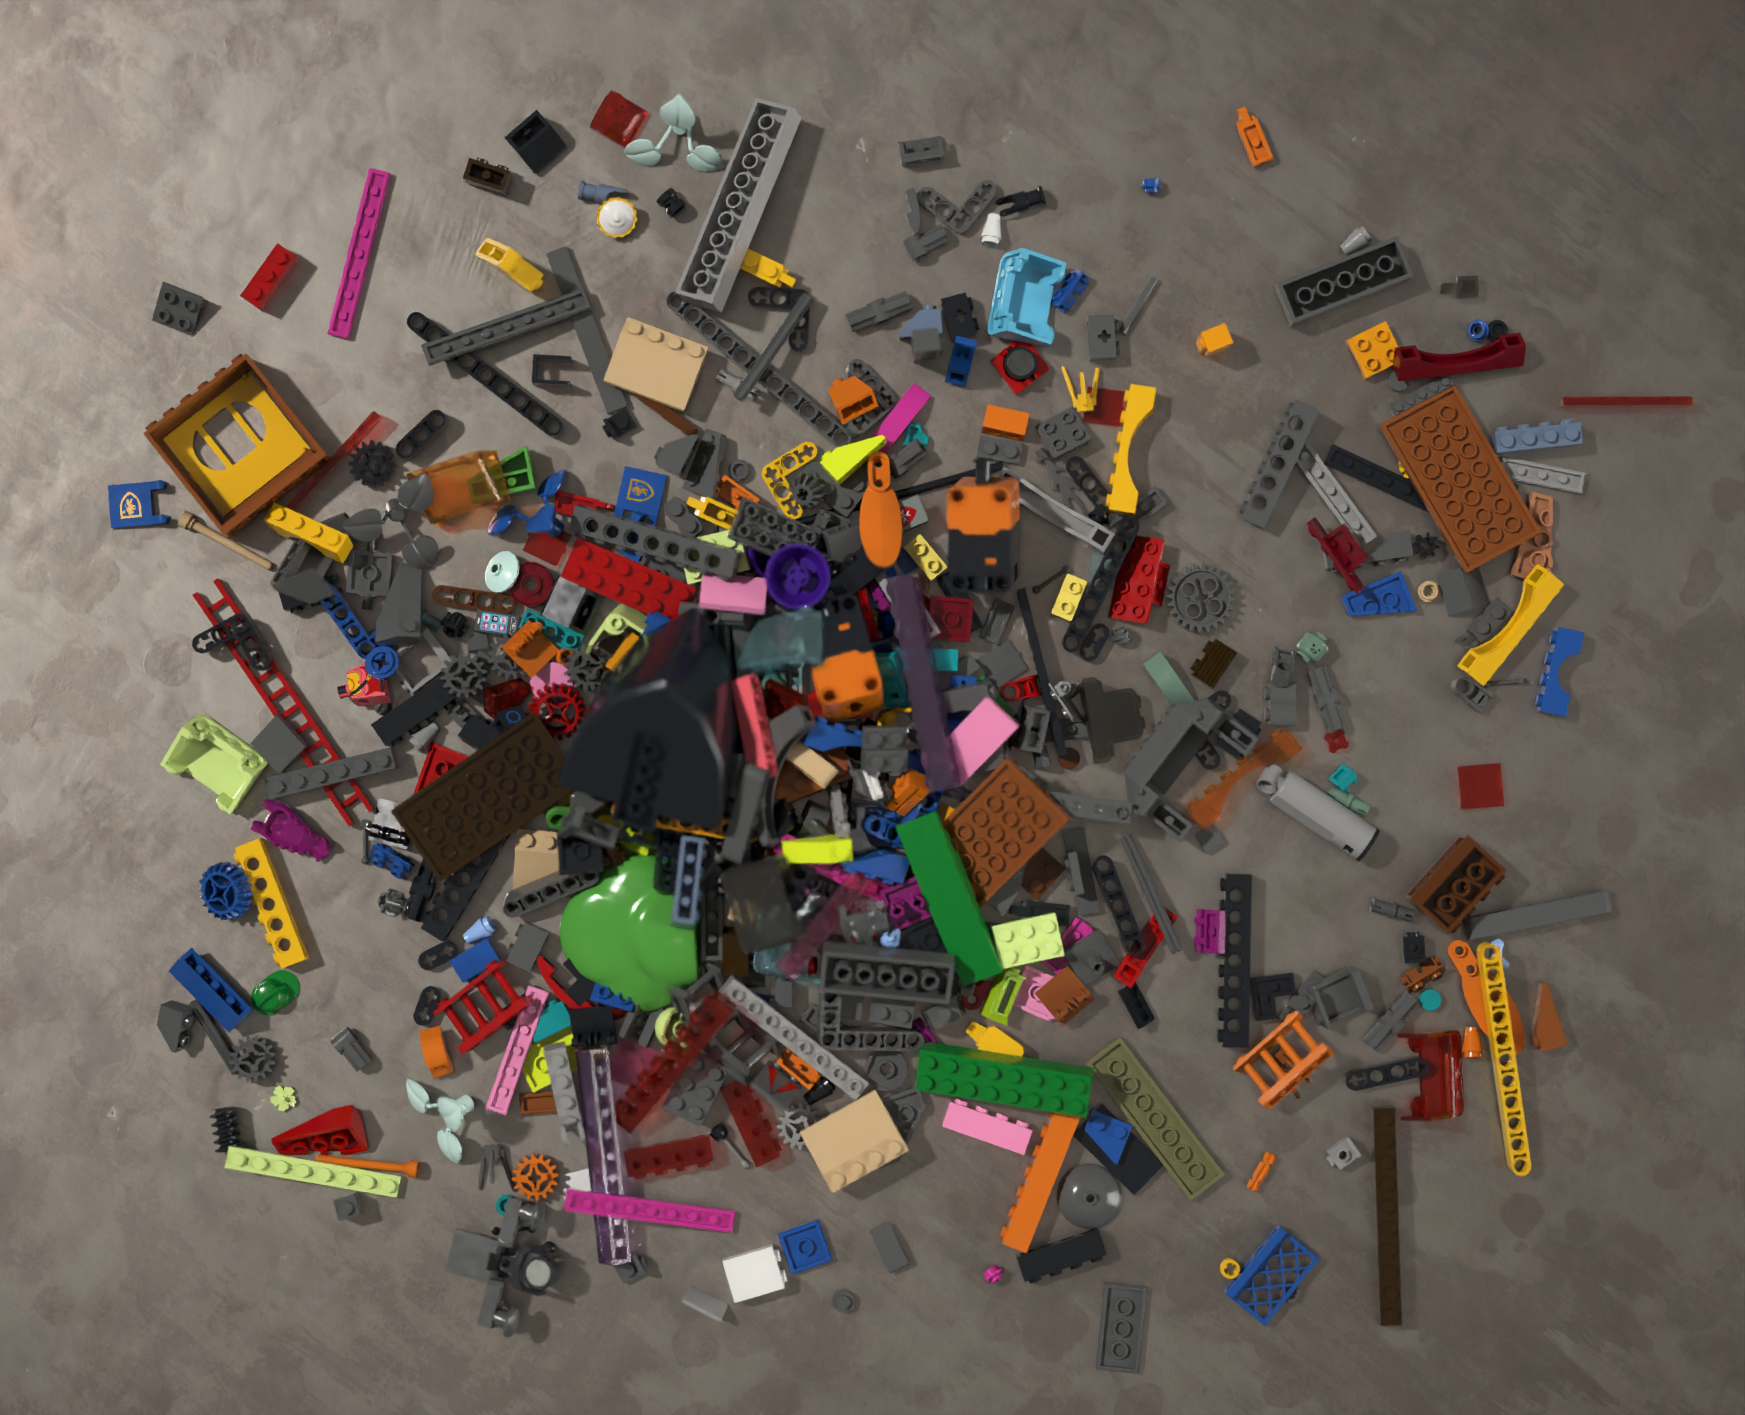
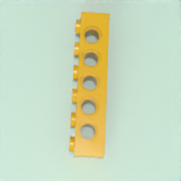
(289, 930)

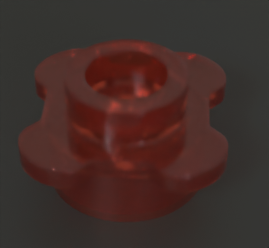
(1342, 743)

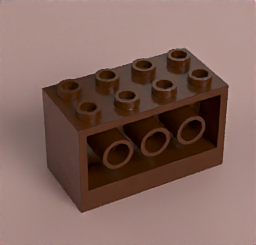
(1442, 878)

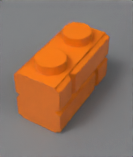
(907, 792)

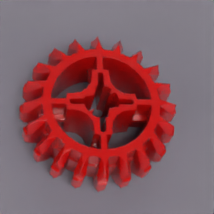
(563, 704)

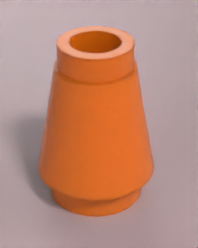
(1472, 1044)

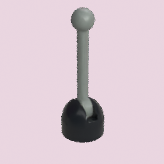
(719, 1134)

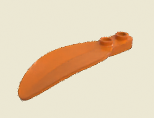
(880, 515)
(1473, 994)

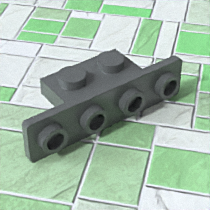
(1081, 871)

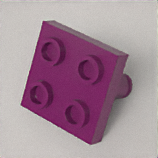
(905, 903)

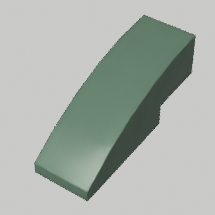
(1167, 680)

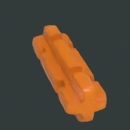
(1261, 1171)

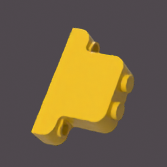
(510, 264)

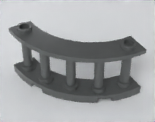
(737, 1069)

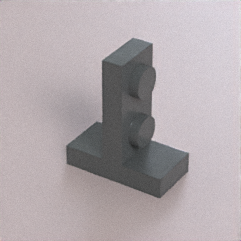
(588, 828)

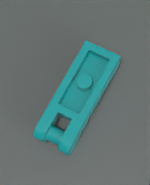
(891, 679)

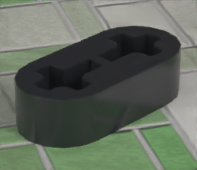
(1090, 639)
(440, 959)
(422, 1003)

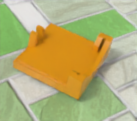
(1373, 349)

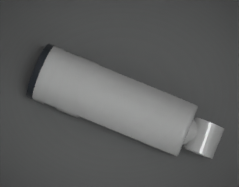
(1318, 811)

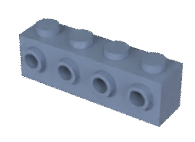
(1536, 438)
(687, 882)

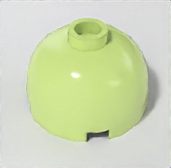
(667, 1025)

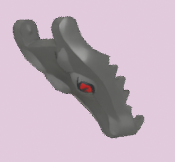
(862, 926)

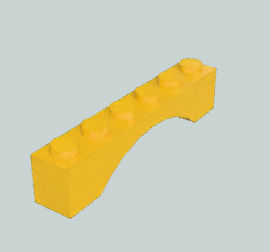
(1139, 407)
(1537, 593)

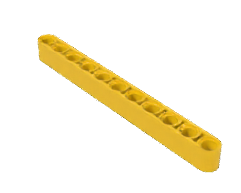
(1508, 1068)

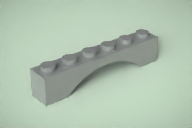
(1060, 515)

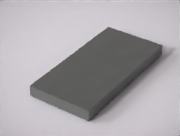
(1121, 1327)

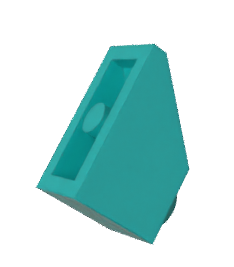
(552, 1019)

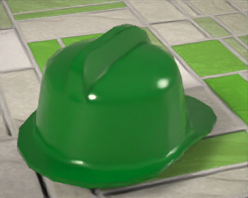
(275, 992)

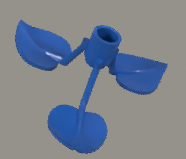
(543, 520)

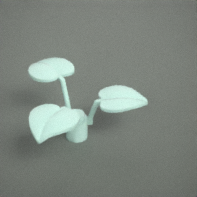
(680, 119)
(451, 1111)

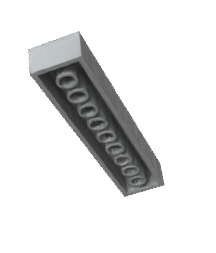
(738, 204)

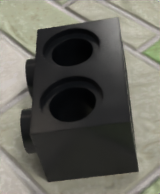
(799, 884)

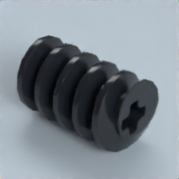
(225, 1128)

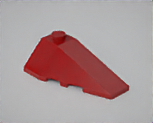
(334, 1130)

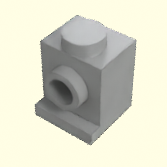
(1346, 1145)

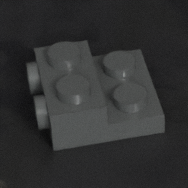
(884, 750)

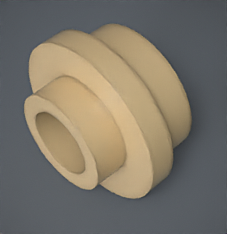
(1435, 591)

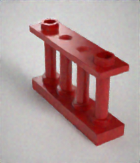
(502, 1015)

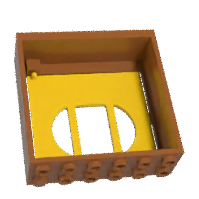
(239, 481)

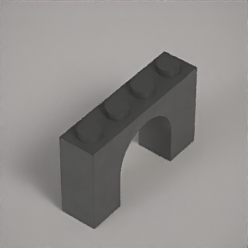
(968, 698)

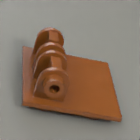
(1064, 996)

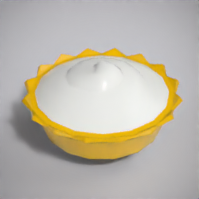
(616, 217)

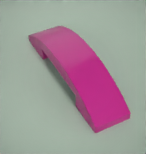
(901, 416)

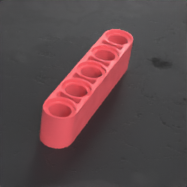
(754, 723)

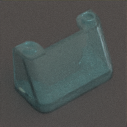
(782, 641)

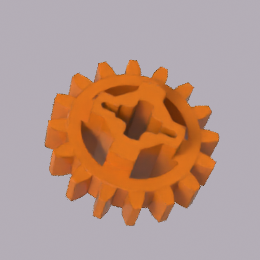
(545, 1175)

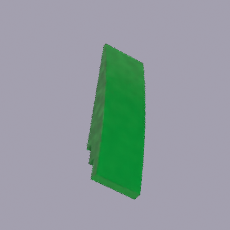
(949, 897)

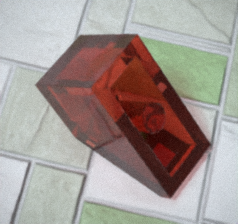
(505, 696)

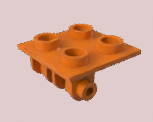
(530, 648)

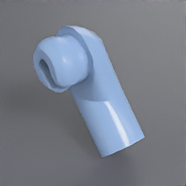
(893, 940)

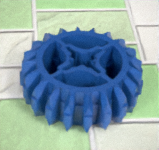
(226, 890)

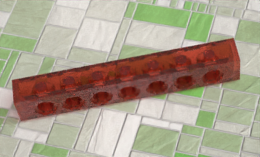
(721, 1009)

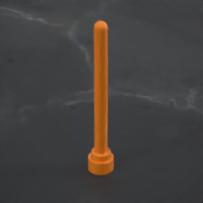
(410, 1168)

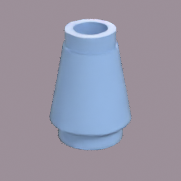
(479, 930)

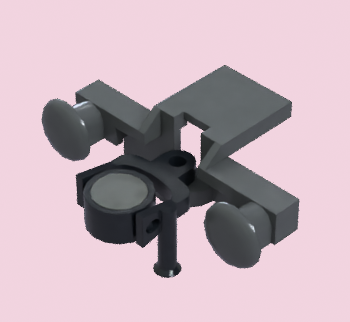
(471, 1256)

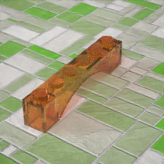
(1277, 750)

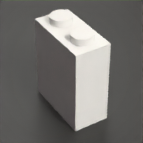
(754, 1273)

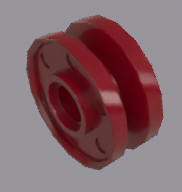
(538, 596)

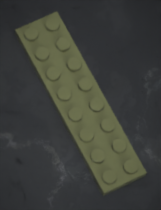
(1155, 1119)

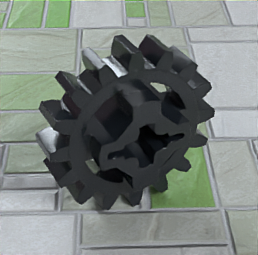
(381, 460)

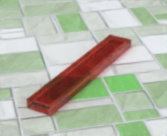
(1612, 402)
(334, 461)

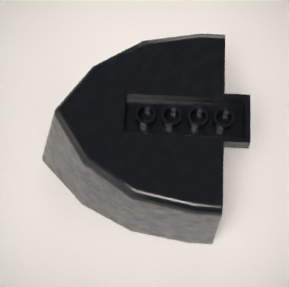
(661, 730)

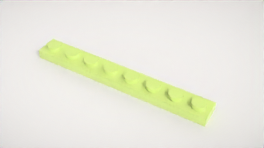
(312, 1171)

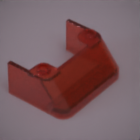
(1442, 1085)

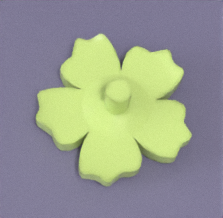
(283, 1097)

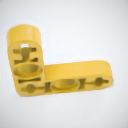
(782, 472)

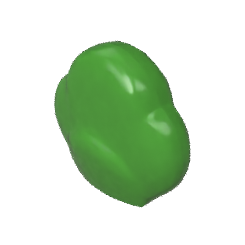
(624, 936)

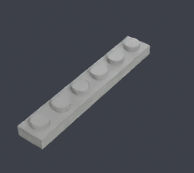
(1332, 493)

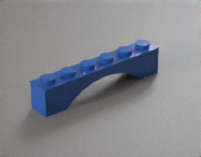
(829, 736)

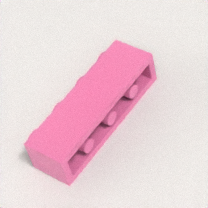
(987, 1127)

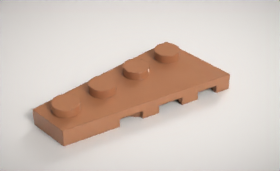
(1537, 549)

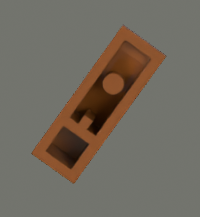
(1546, 1023)

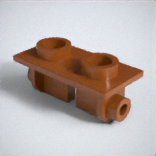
(1431, 971)

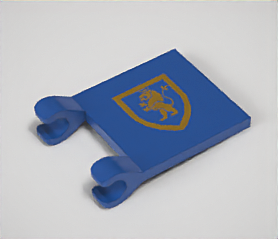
(641, 492)
(132, 504)

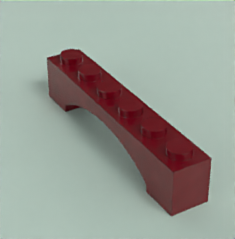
(1502, 353)

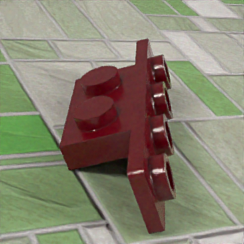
(1342, 549)

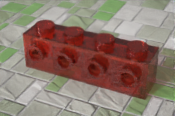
(750, 1122)
(669, 1155)

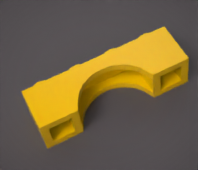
(324, 538)

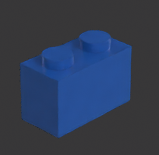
(474, 960)

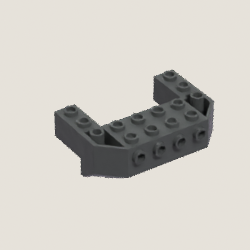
(1171, 750)

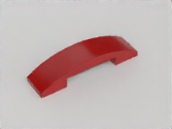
(1131, 967)
(547, 970)

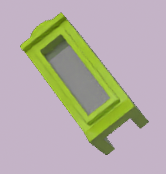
(1002, 995)

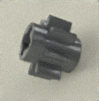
(391, 902)

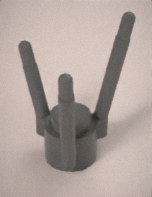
(490, 1155)

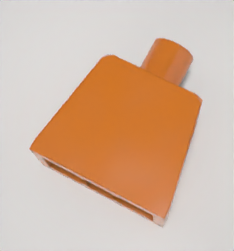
(851, 398)

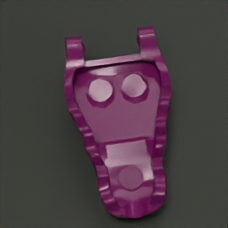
(289, 832)

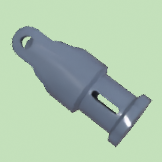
(597, 192)

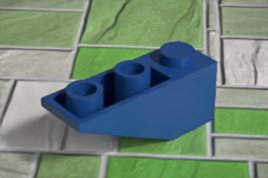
(881, 863)

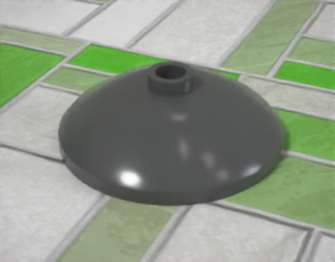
(1087, 1180)

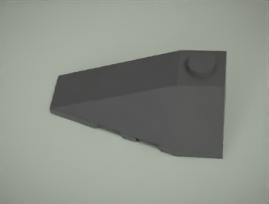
(401, 611)

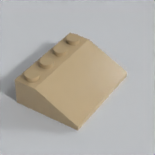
(655, 364)
(535, 856)
(854, 1141)

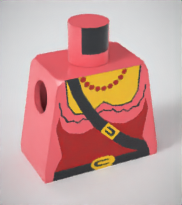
(364, 688)

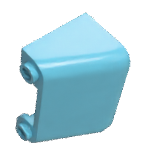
(1025, 296)

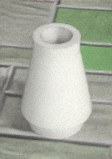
(992, 232)

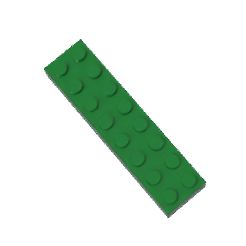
(1004, 1079)

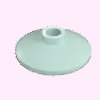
(502, 572)

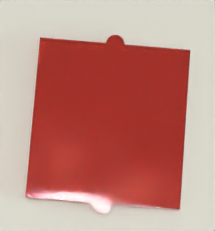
(1108, 407)
(547, 548)

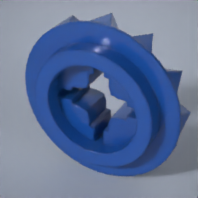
(378, 655)

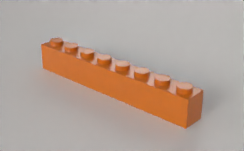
(1039, 1180)

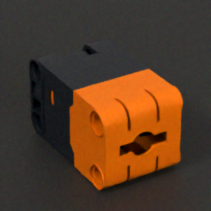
(848, 674)

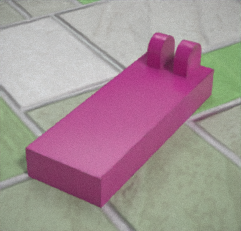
(1076, 930)

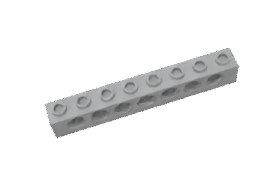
(794, 1038)

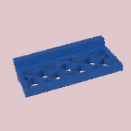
(1255, 1265)

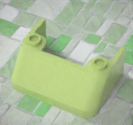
(620, 619)

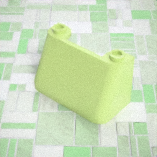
(215, 760)

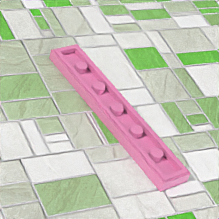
(516, 1052)

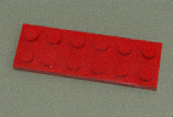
(625, 580)

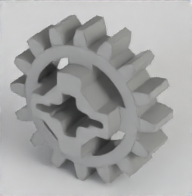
(794, 1140)

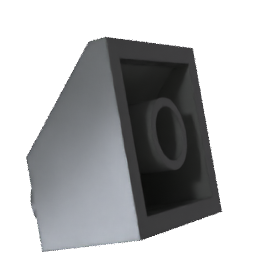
(676, 454)

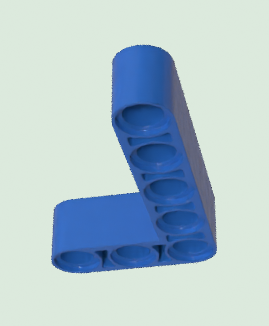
(883, 826)

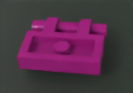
(1210, 931)

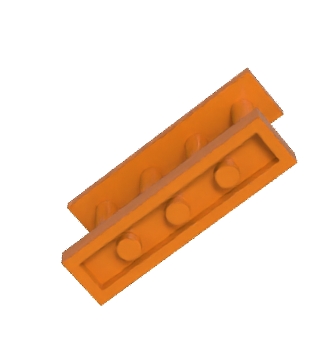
(1302, 1067)

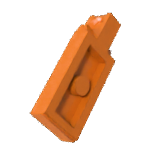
(1252, 138)

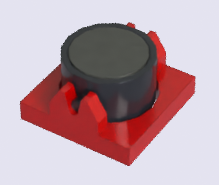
(1020, 364)

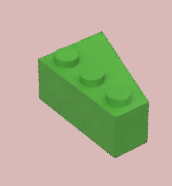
(518, 472)

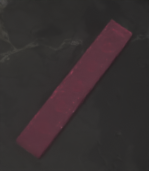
(822, 924)

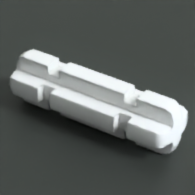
(874, 786)

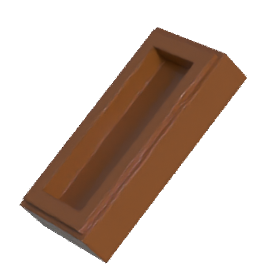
(537, 1102)

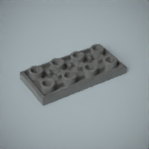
(768, 530)

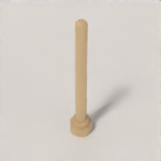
(188, 521)

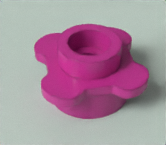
(993, 1274)

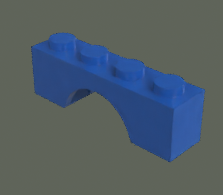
(1553, 698)

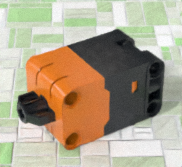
(983, 532)

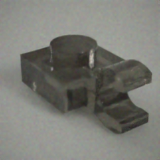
(1465, 287)

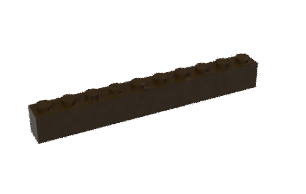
(1386, 1215)

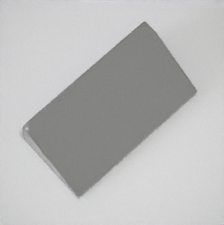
(705, 1303)

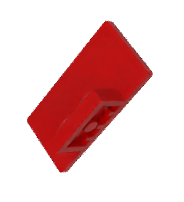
(1140, 581)

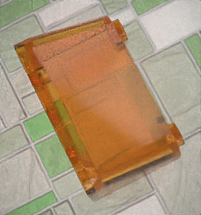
(464, 485)

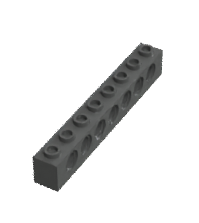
(728, 557)

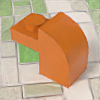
(435, 1052)

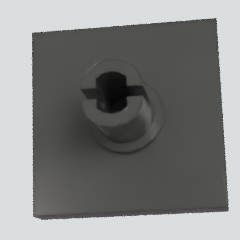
(1091, 957)

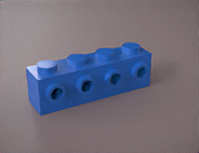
(210, 990)

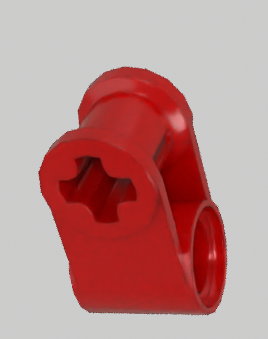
(1022, 689)

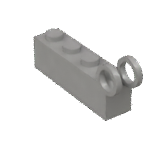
(564, 1090)

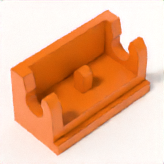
(1005, 423)
(732, 493)
(798, 1068)

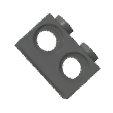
(1032, 729)

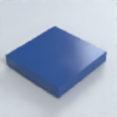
(805, 1246)

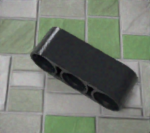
(411, 437)

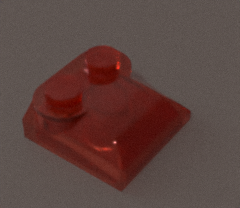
(618, 119)

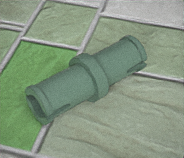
(1349, 801)

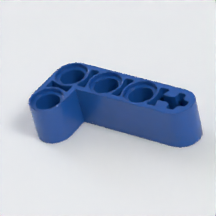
(348, 621)

